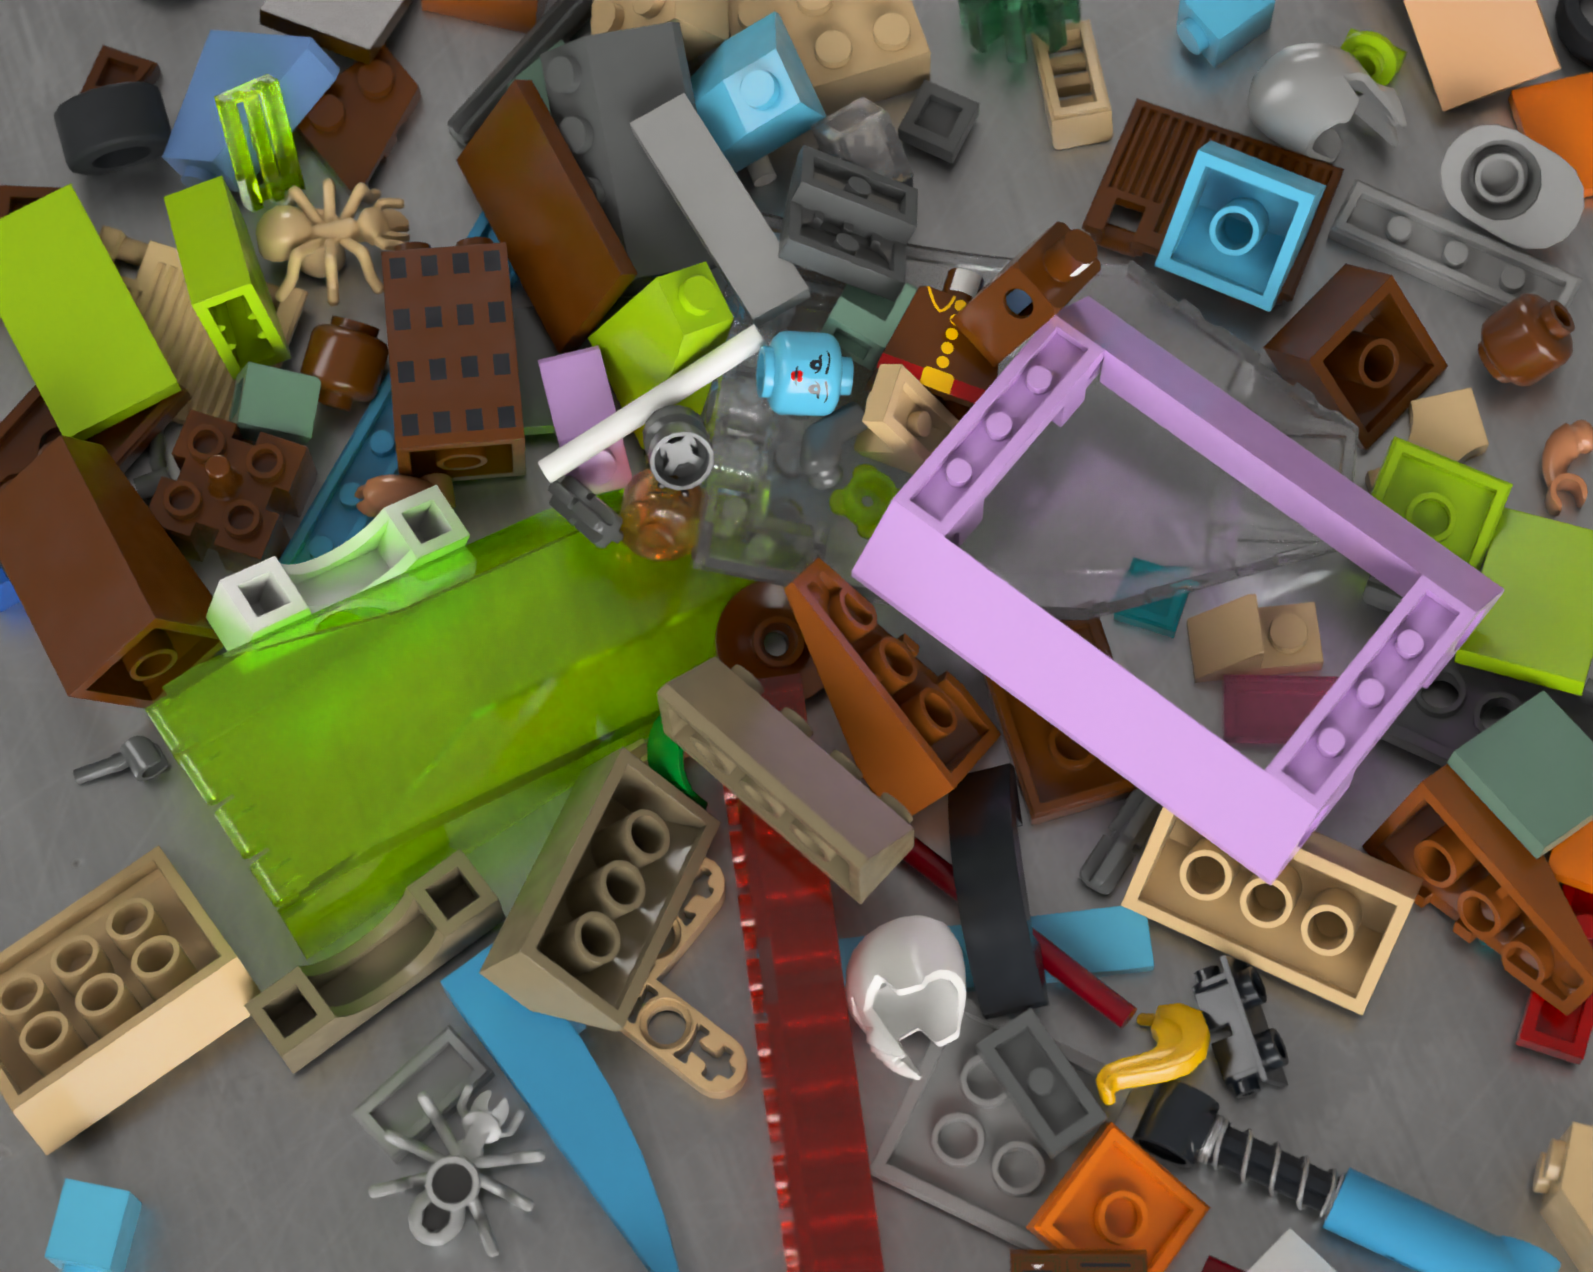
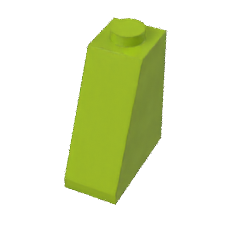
(225, 276)
(662, 333)

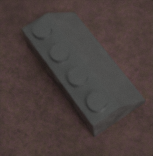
(593, 96)

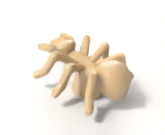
(318, 237)

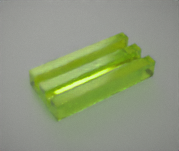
(281, 136)

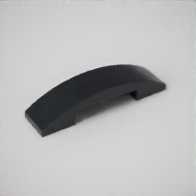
(993, 893)

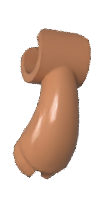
(1559, 452)
(391, 488)

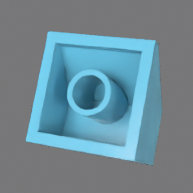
(1239, 225)

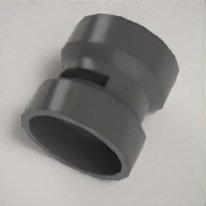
(686, 457)

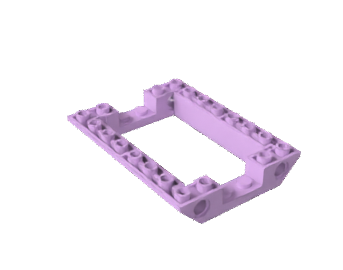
(1091, 698)

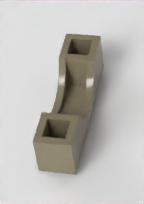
(333, 997)

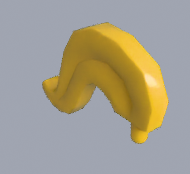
(1180, 1048)

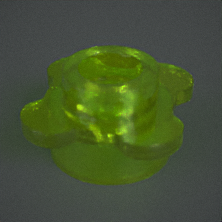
(865, 482)

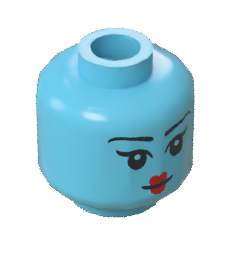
(803, 373)

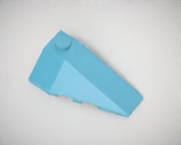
(755, 93)

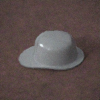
(1512, 186)

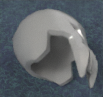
(1310, 90)

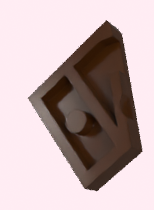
(360, 118)

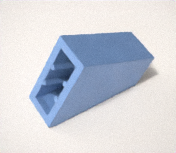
(229, 60)

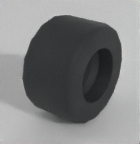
(113, 128)

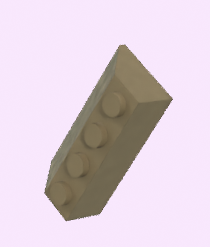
(786, 776)
(601, 894)

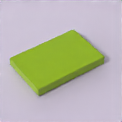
(1545, 614)

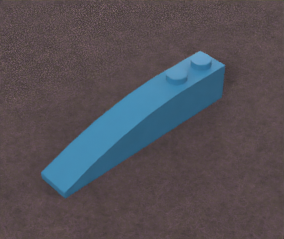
(571, 1102)

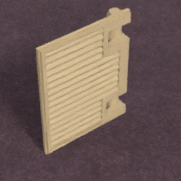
(168, 312)

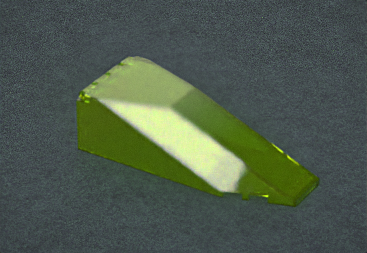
(432, 710)

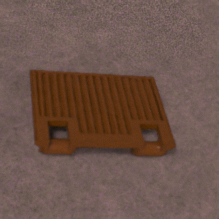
(1153, 168)

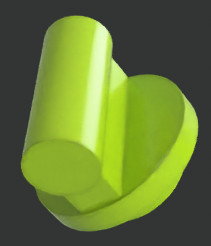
(1375, 54)

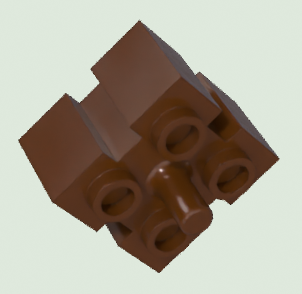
(232, 492)

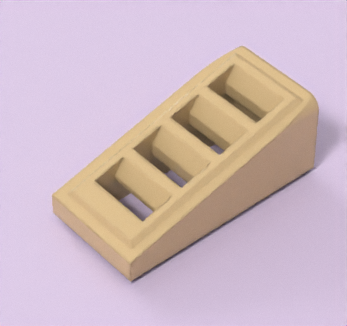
(1082, 118)

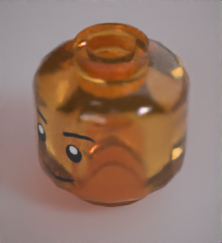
(659, 518)

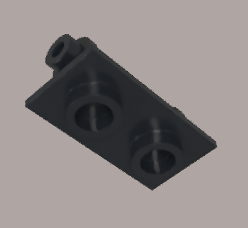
(1236, 1001)

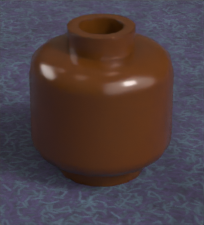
(1526, 340)
(346, 361)

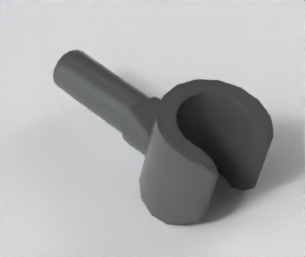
(147, 483)
(138, 753)

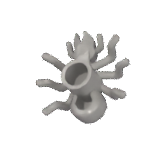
(455, 1178)

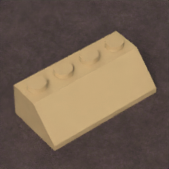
(1317, 925)

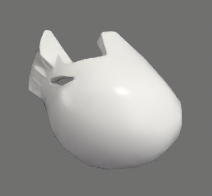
(905, 982)

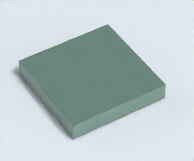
(1532, 773)

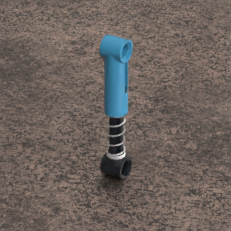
(1185, 1127)

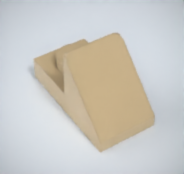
(902, 420)
(1254, 640)

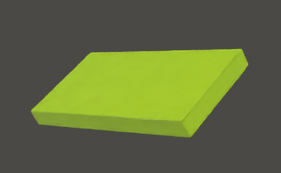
(76, 319)

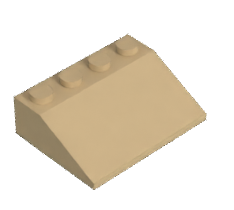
(112, 999)

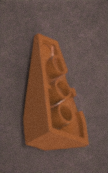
(900, 719)
(1488, 886)

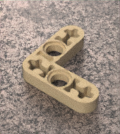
(717, 1041)

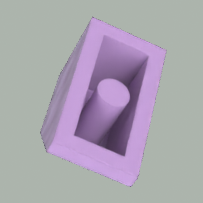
(577, 401)

